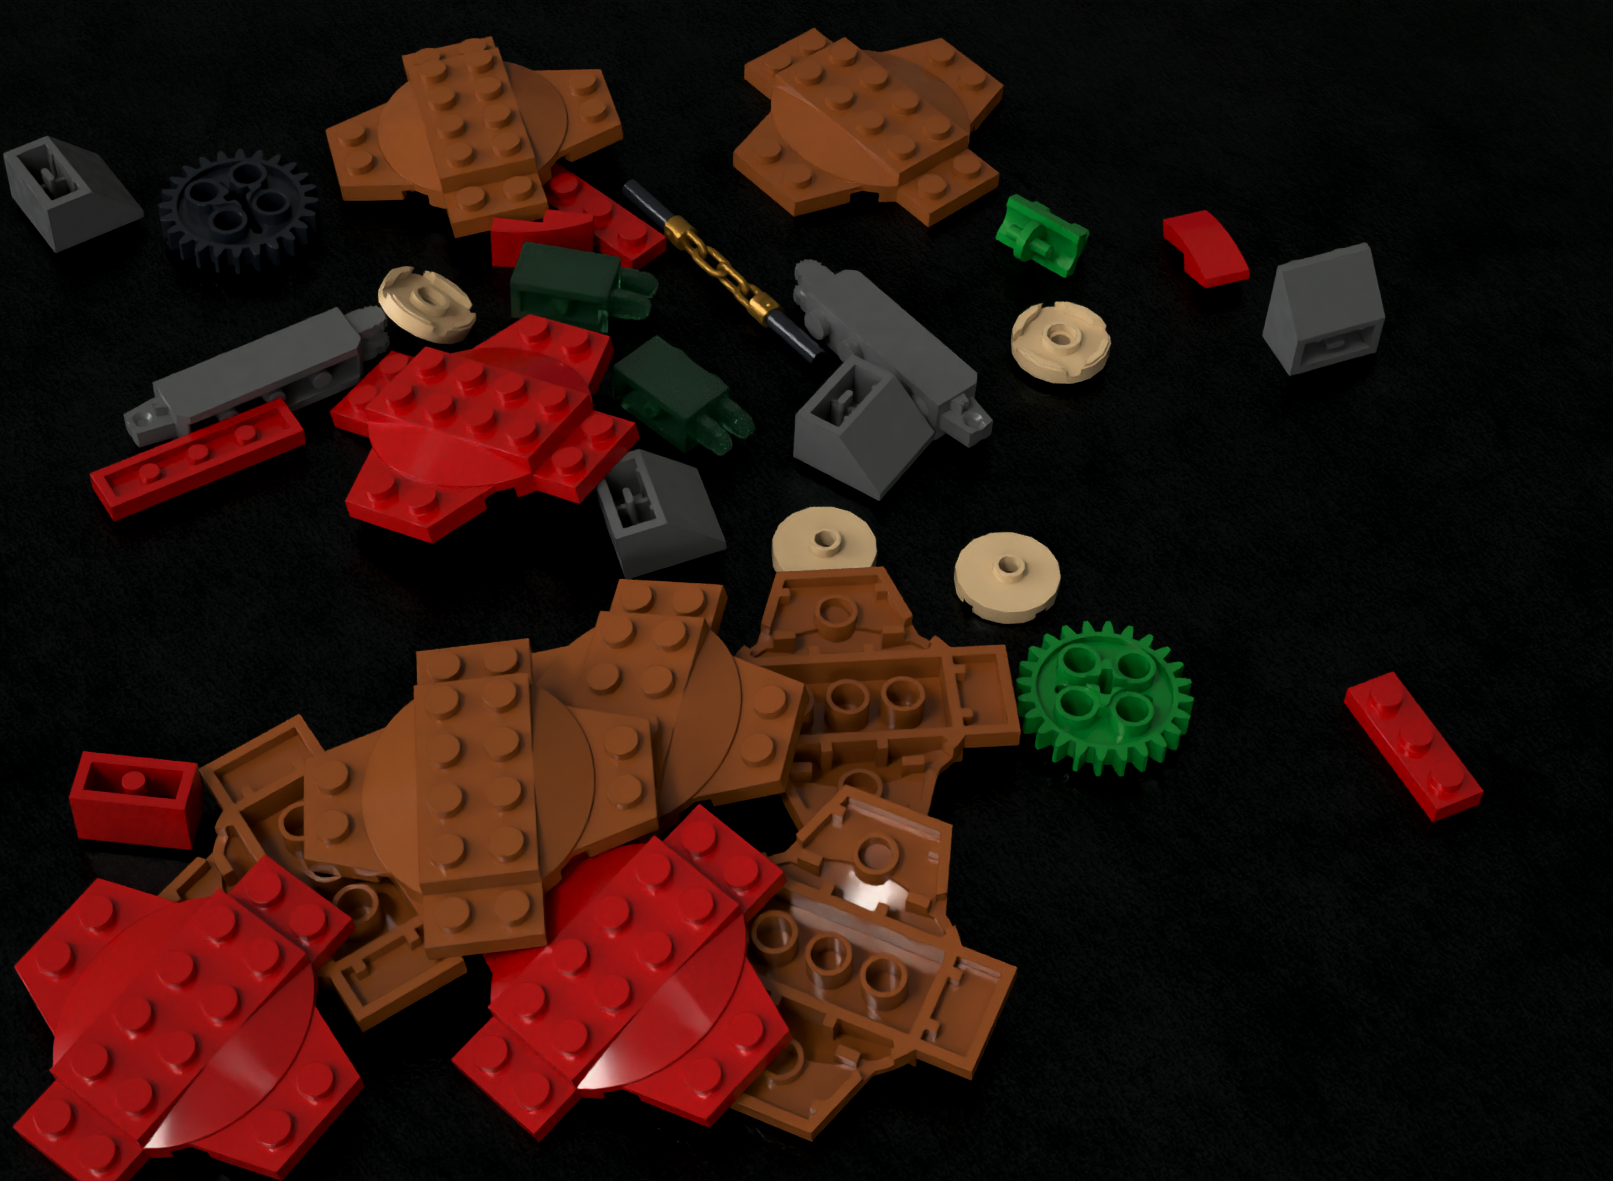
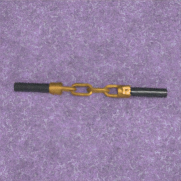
(761, 306)

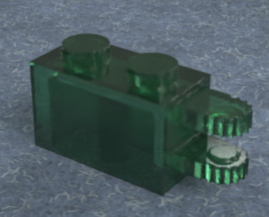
(578, 287)
(678, 398)

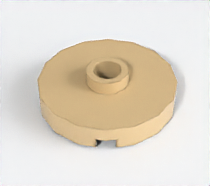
(426, 305)
(1060, 342)
(823, 540)
(1007, 577)

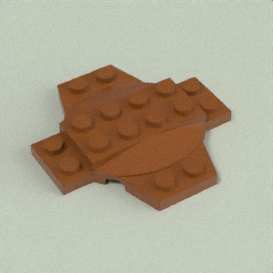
(869, 124)
(473, 134)
(881, 698)
(714, 719)
(479, 797)
(262, 813)
(865, 962)

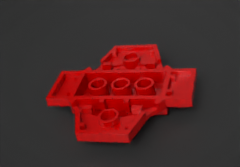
(482, 423)
(636, 984)
(188, 1027)

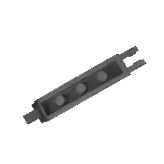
(863, 321)
(291, 364)

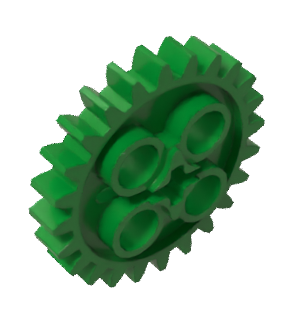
(1103, 698)

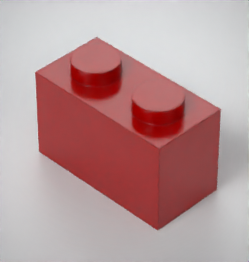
(137, 800)

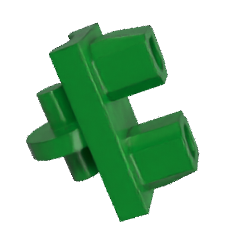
(1042, 236)

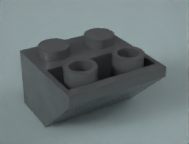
(67, 192)
(1325, 309)
(861, 428)
(657, 513)

